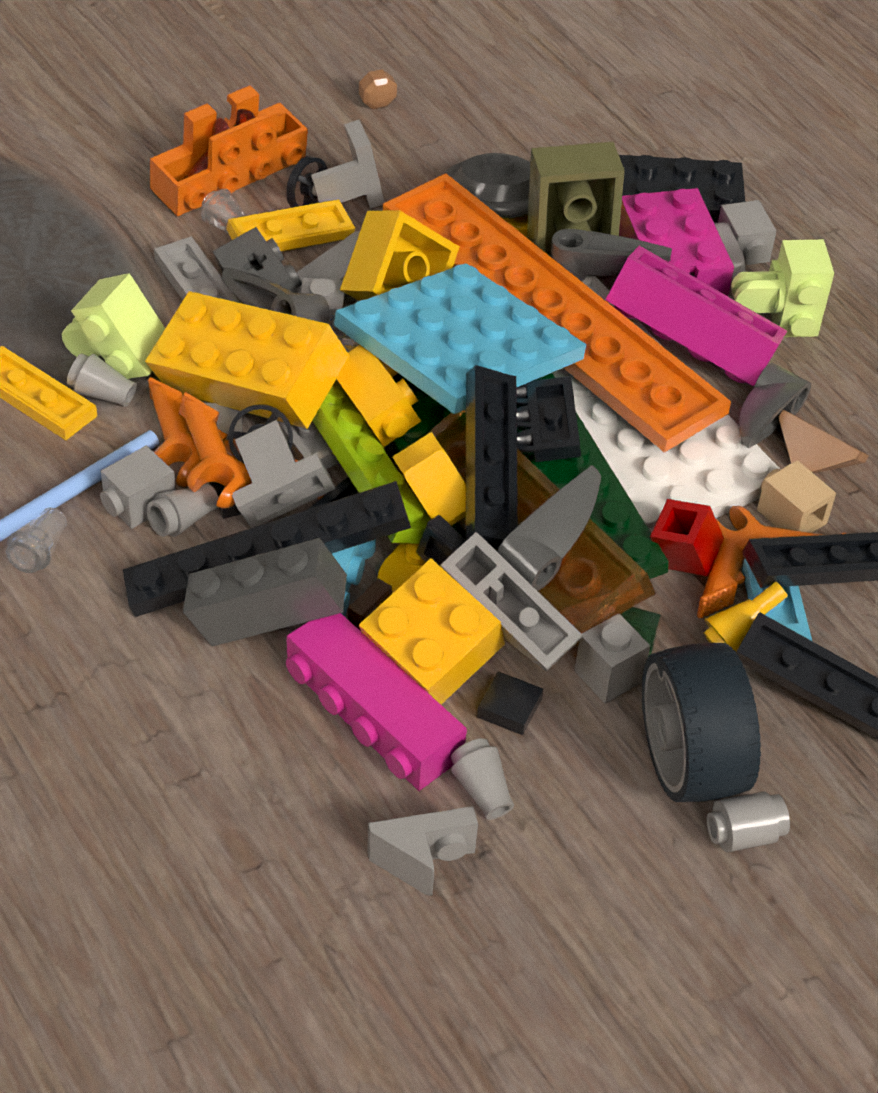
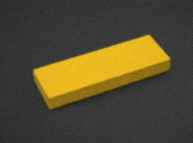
(297, 225)
(43, 396)

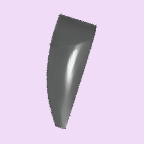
(597, 253)
(271, 296)
(773, 392)
(549, 532)

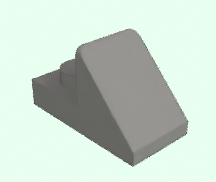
(411, 843)

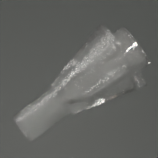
(220, 207)

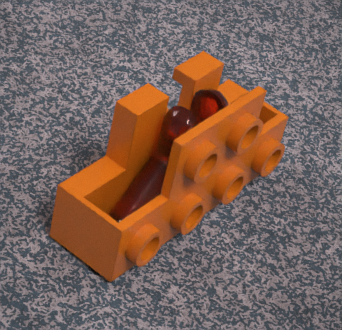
(226, 151)

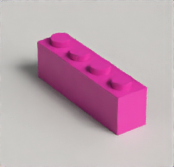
(695, 316)
(375, 698)

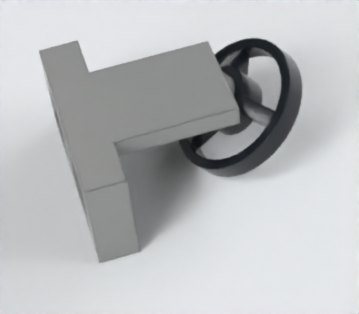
(342, 181)
(276, 478)

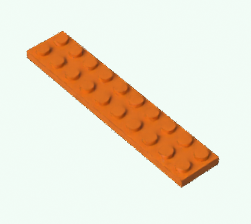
(620, 359)

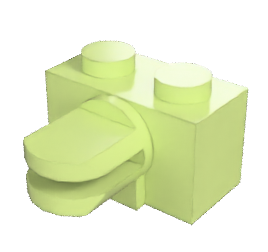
(792, 289)
(115, 324)

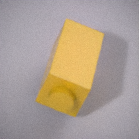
(377, 397)

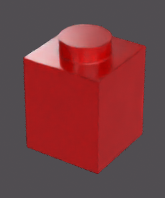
(688, 536)

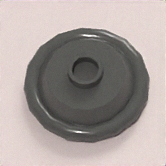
(497, 181)

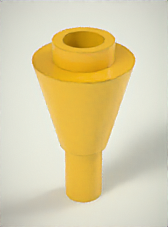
(733, 623)

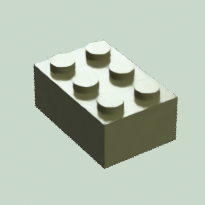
(574, 190)

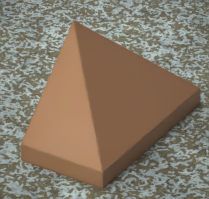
(815, 447)

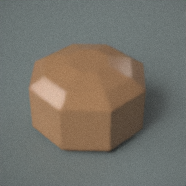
(377, 89)

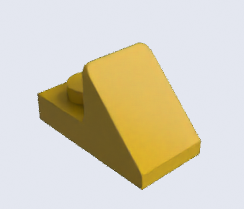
(433, 479)

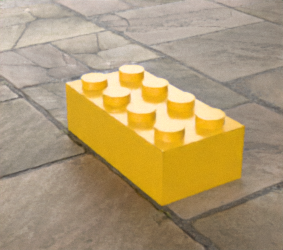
(248, 357)

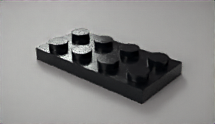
(717, 181)

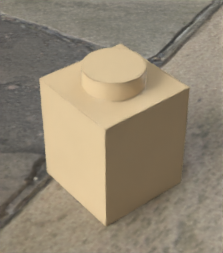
(795, 499)

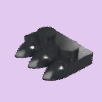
(547, 420)

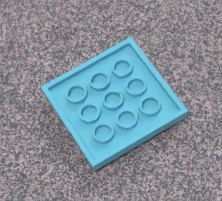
(452, 323)

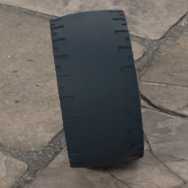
(701, 722)

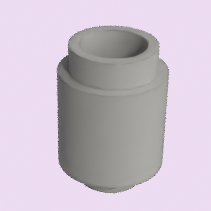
(748, 821)

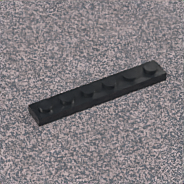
(337, 524)

